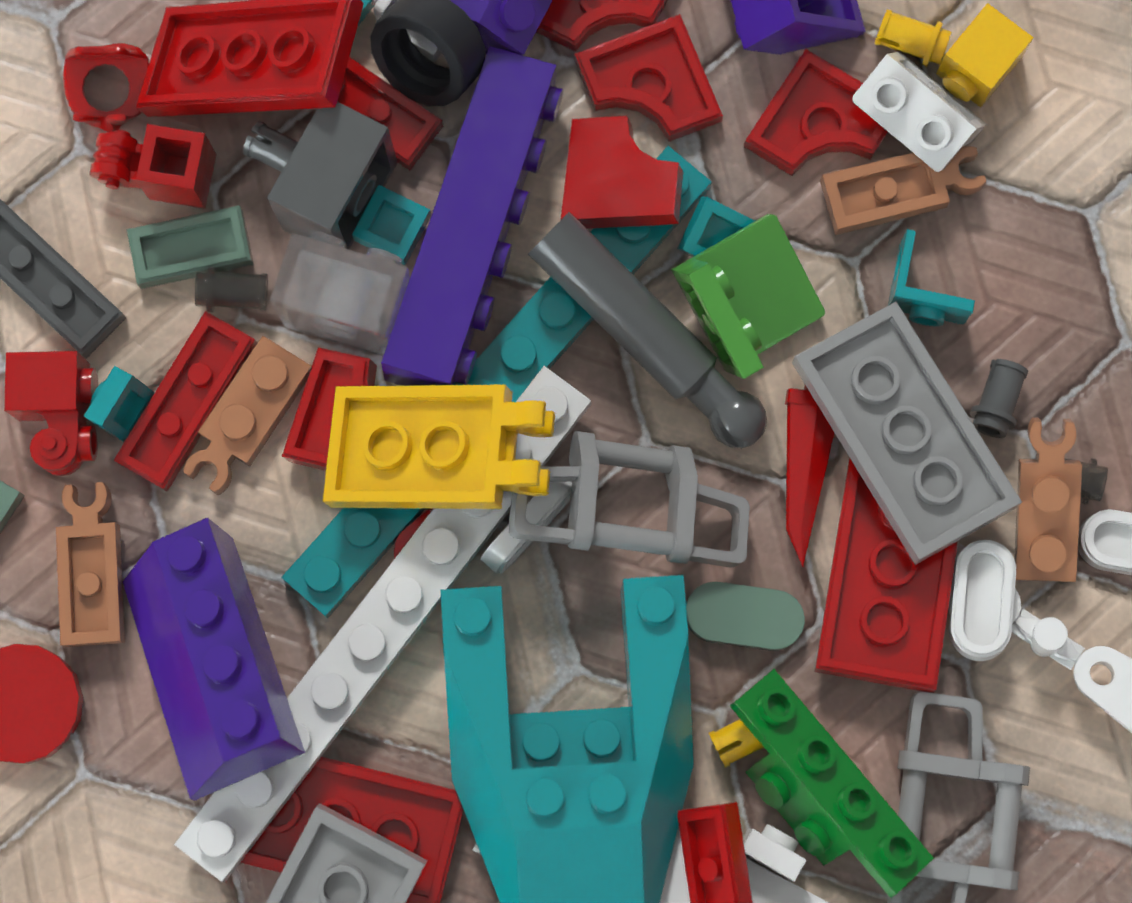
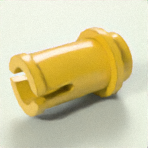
(913, 37)
(734, 742)

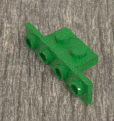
(823, 790)

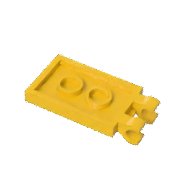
(432, 447)

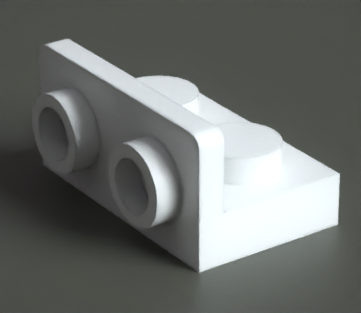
(917, 111)

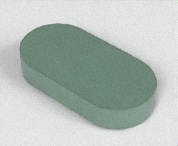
(744, 616)

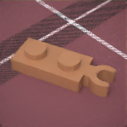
(894, 190)
(249, 411)
(1049, 508)
(89, 573)

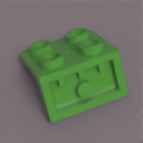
(749, 294)

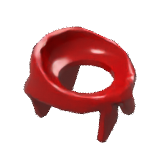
(82, 60)

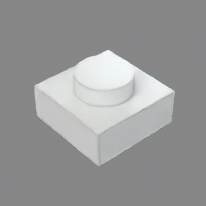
(774, 851)

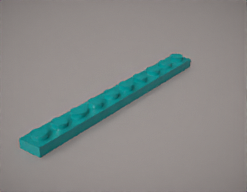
(514, 358)

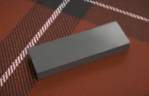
(54, 286)

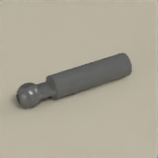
(647, 330)

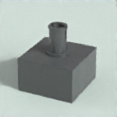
(327, 173)

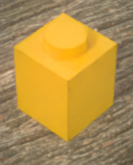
(983, 56)

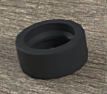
(411, 71)

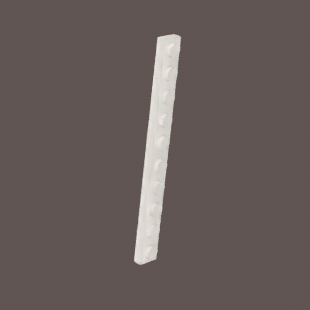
(367, 648)

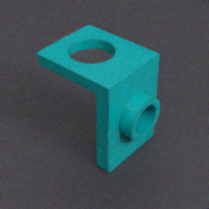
(924, 306)

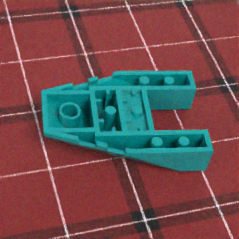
(572, 797)

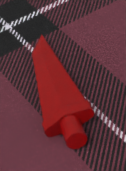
(806, 463)

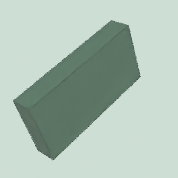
(189, 244)

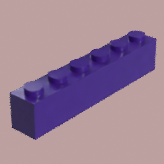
(471, 222)

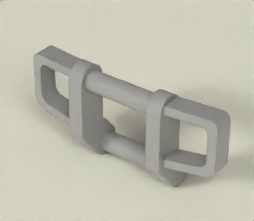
(682, 480)
(1008, 796)

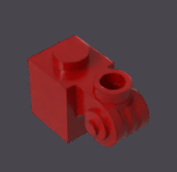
(168, 166)
(54, 390)

